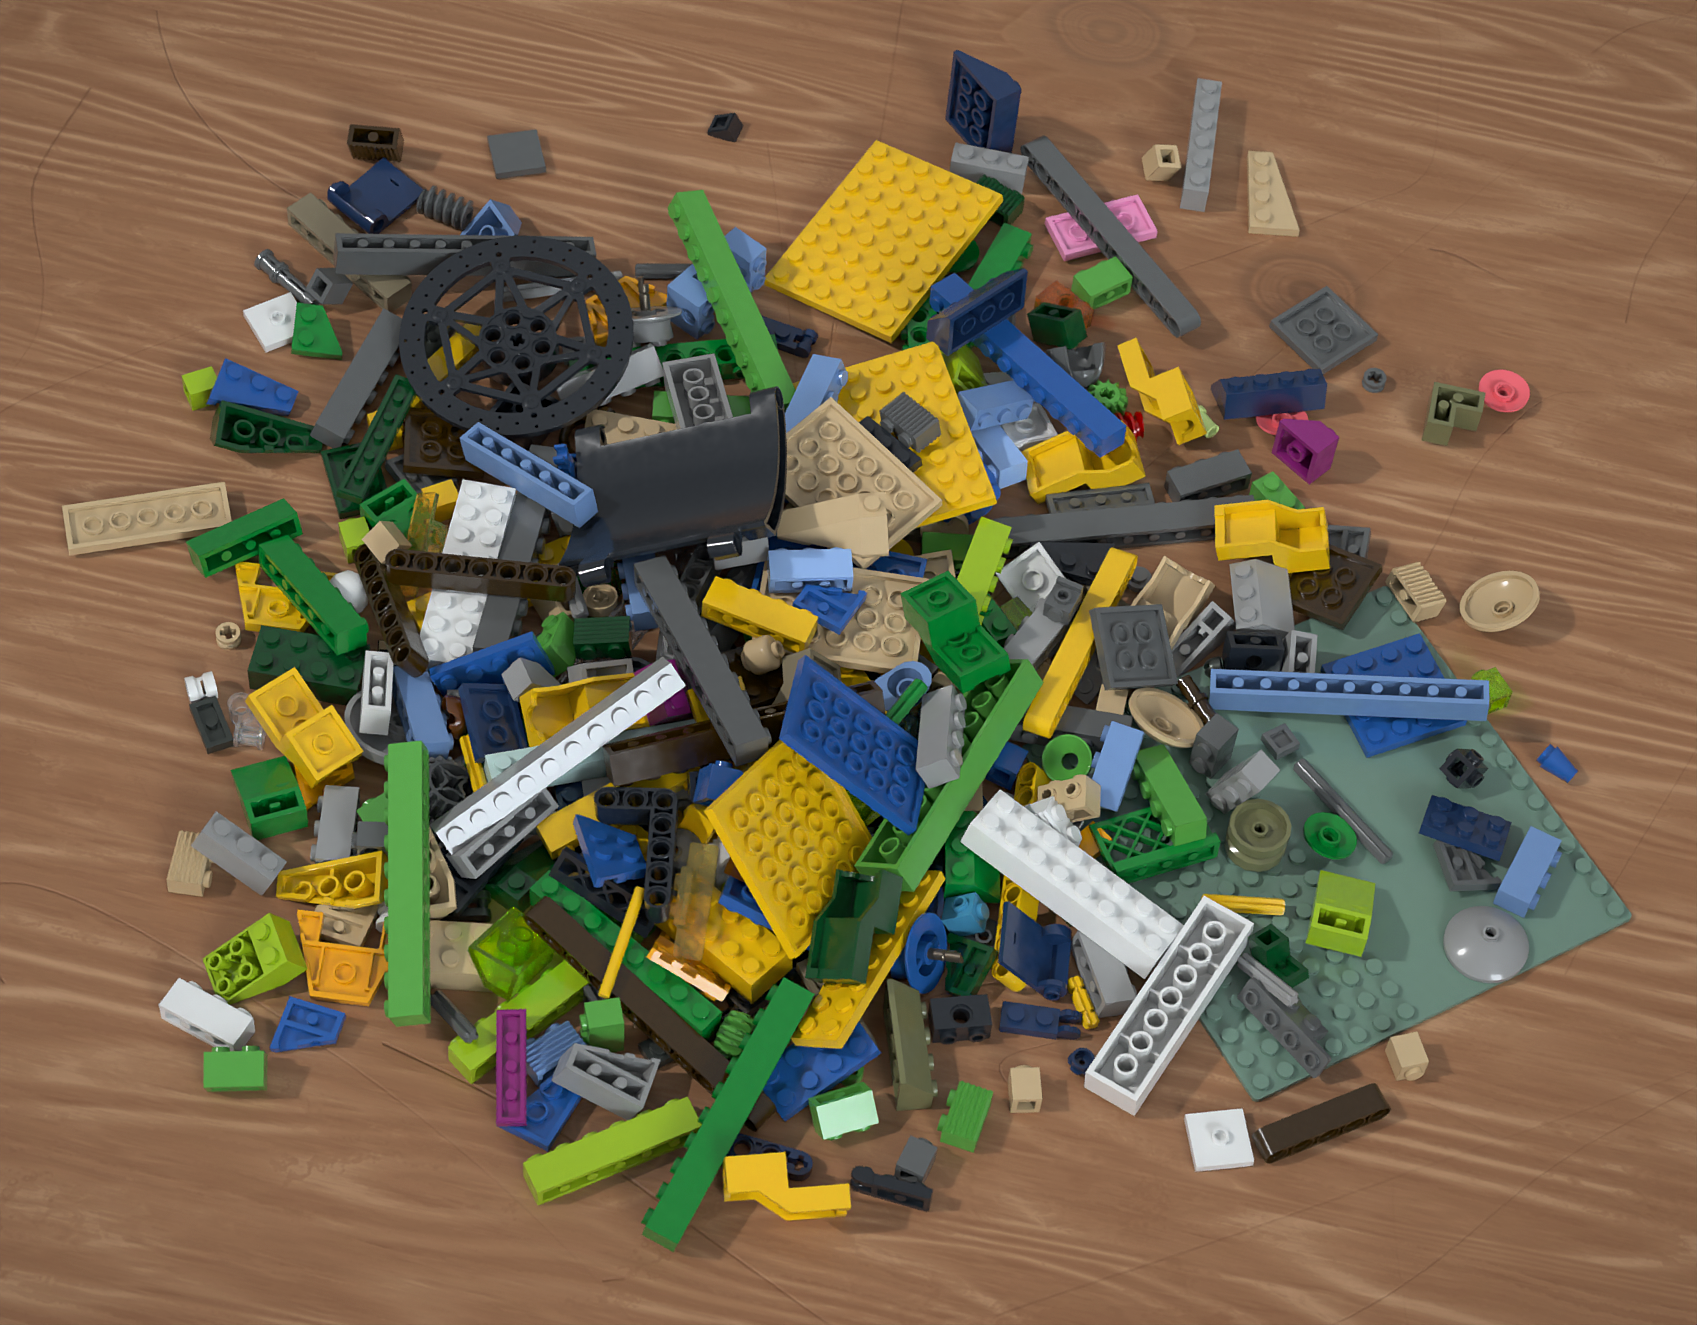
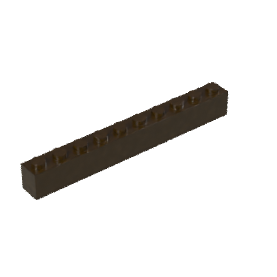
(695, 744)

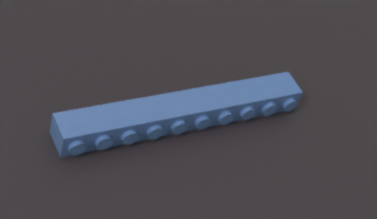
(1349, 694)

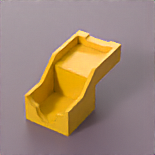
(1164, 395)
(1067, 463)
(1265, 528)
(554, 707)
(301, 729)
(766, 1181)

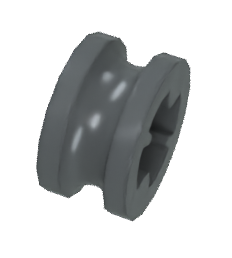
(1370, 385)

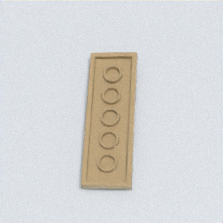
(145, 518)

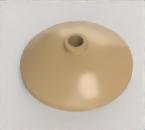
(1499, 601)
(1164, 717)

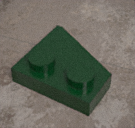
(968, 977)

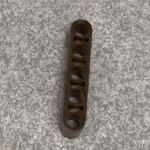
(1321, 1123)

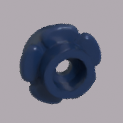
(1078, 1055)

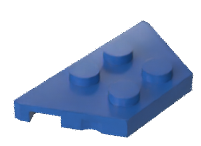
(609, 851)

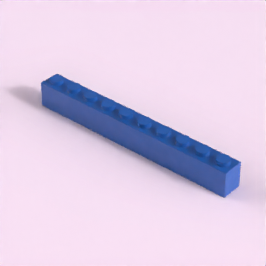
(1039, 376)

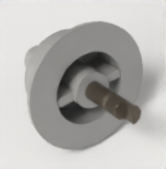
(652, 322)

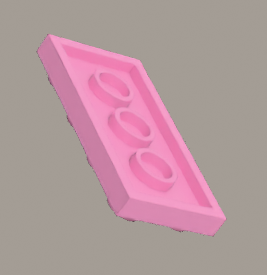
(1075, 243)

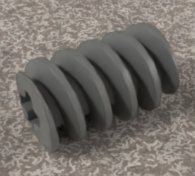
(445, 208)

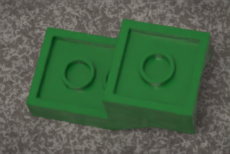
(952, 631)

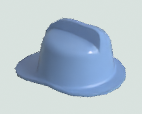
(899, 678)

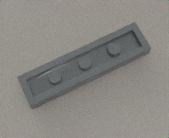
(1100, 498)

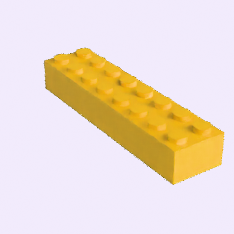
(734, 946)

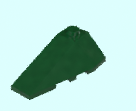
(256, 431)
(518, 874)

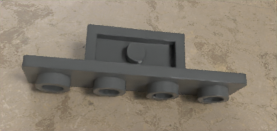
(1291, 1026)

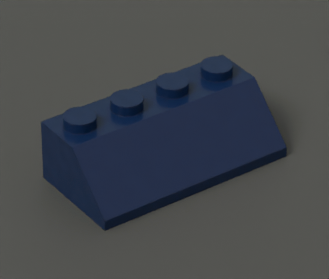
(978, 311)
(1270, 393)

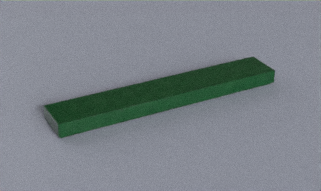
(377, 441)

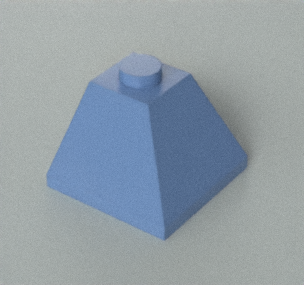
(495, 220)

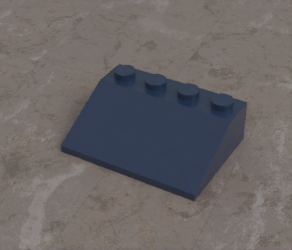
(982, 103)

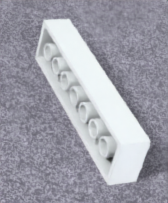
(475, 531)
(1071, 883)
(1168, 1005)

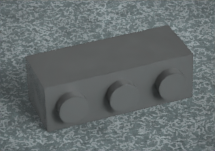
(1208, 477)

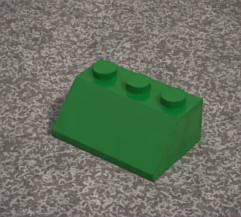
(965, 870)

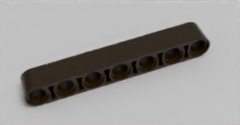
(493, 570)
(391, 614)

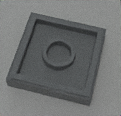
(516, 154)

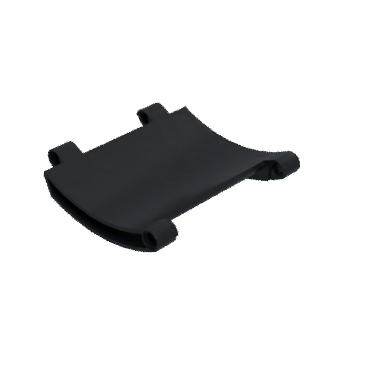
(681, 488)

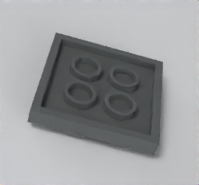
(1323, 330)
(1133, 647)

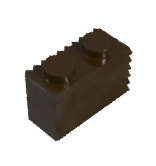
(375, 142)

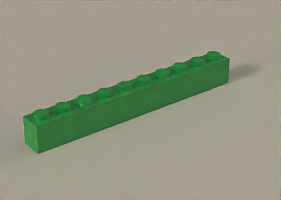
(727, 1115)

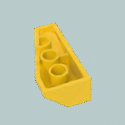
(340, 882)

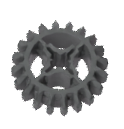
(447, 785)

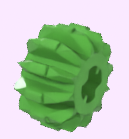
(1110, 396)
(732, 1032)

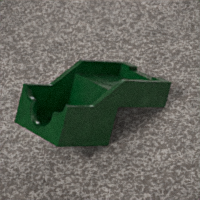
(846, 926)

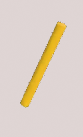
(621, 943)

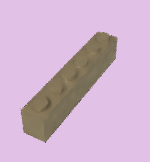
(318, 227)

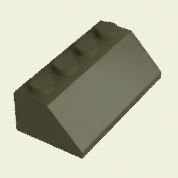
(908, 1047)

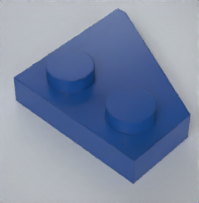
(830, 605)
(306, 1026)

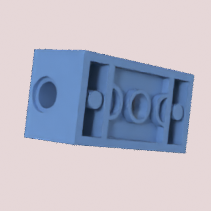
(689, 294)

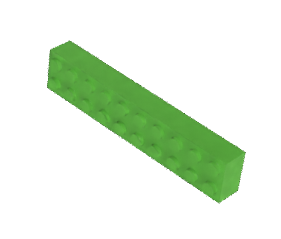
(990, 719)

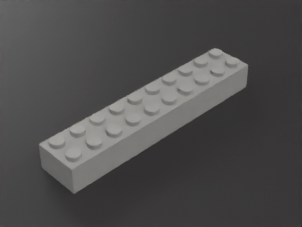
(700, 398)

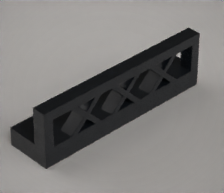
(611, 898)

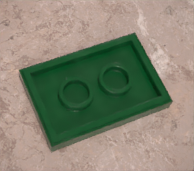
(336, 464)

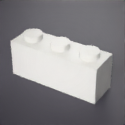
(376, 693)
(206, 1016)

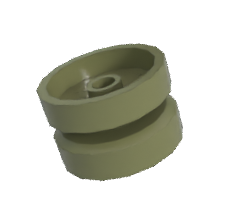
(1257, 835)

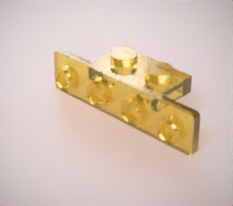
(424, 531)
(694, 900)

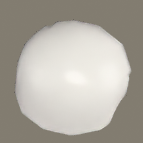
(351, 589)

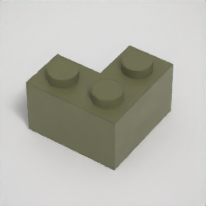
(1450, 408)

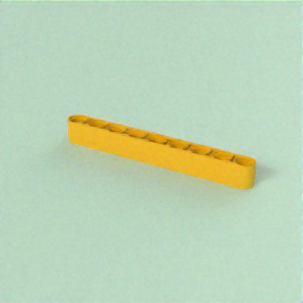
(1078, 645)
(1026, 793)

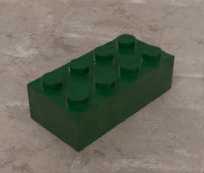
(327, 675)

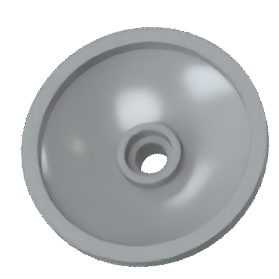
(1481, 956)

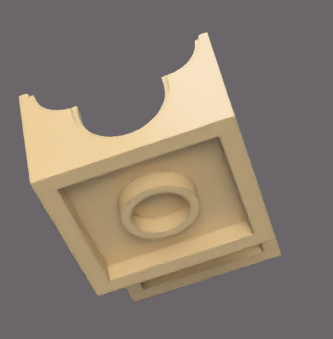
(1179, 593)

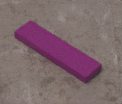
(511, 1067)

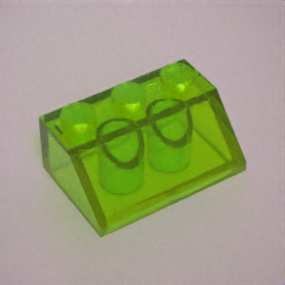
(509, 955)

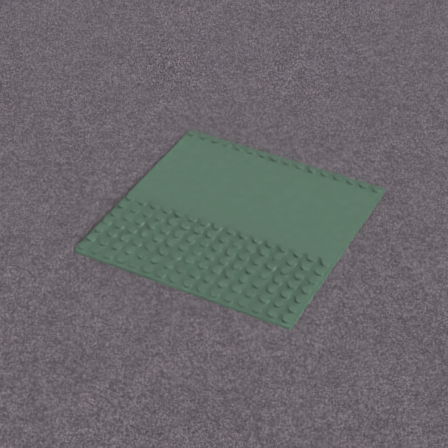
(1404, 963)

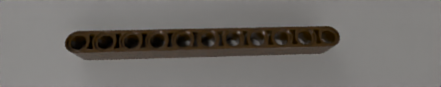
(638, 1002)

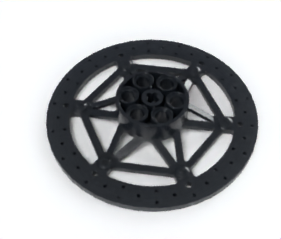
(519, 344)

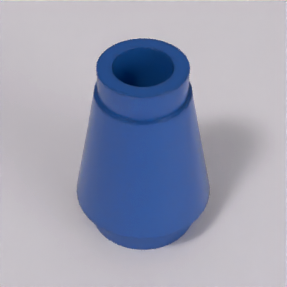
(1557, 763)

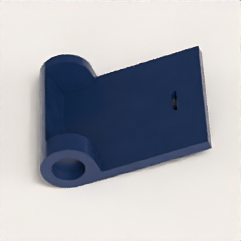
(375, 197)
(1035, 952)

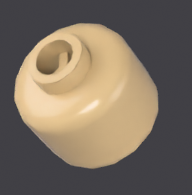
(762, 655)

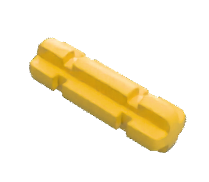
(1082, 1002)

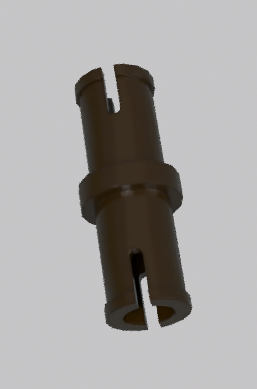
(1196, 699)

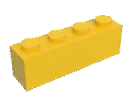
(759, 615)

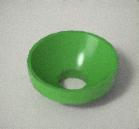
(1056, 751)

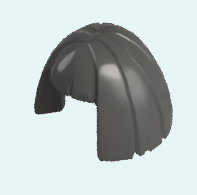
(1082, 363)

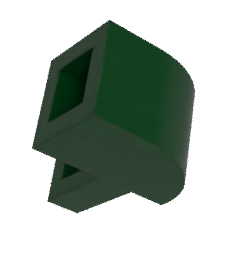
(1273, 951)

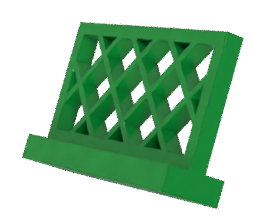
(1145, 865)

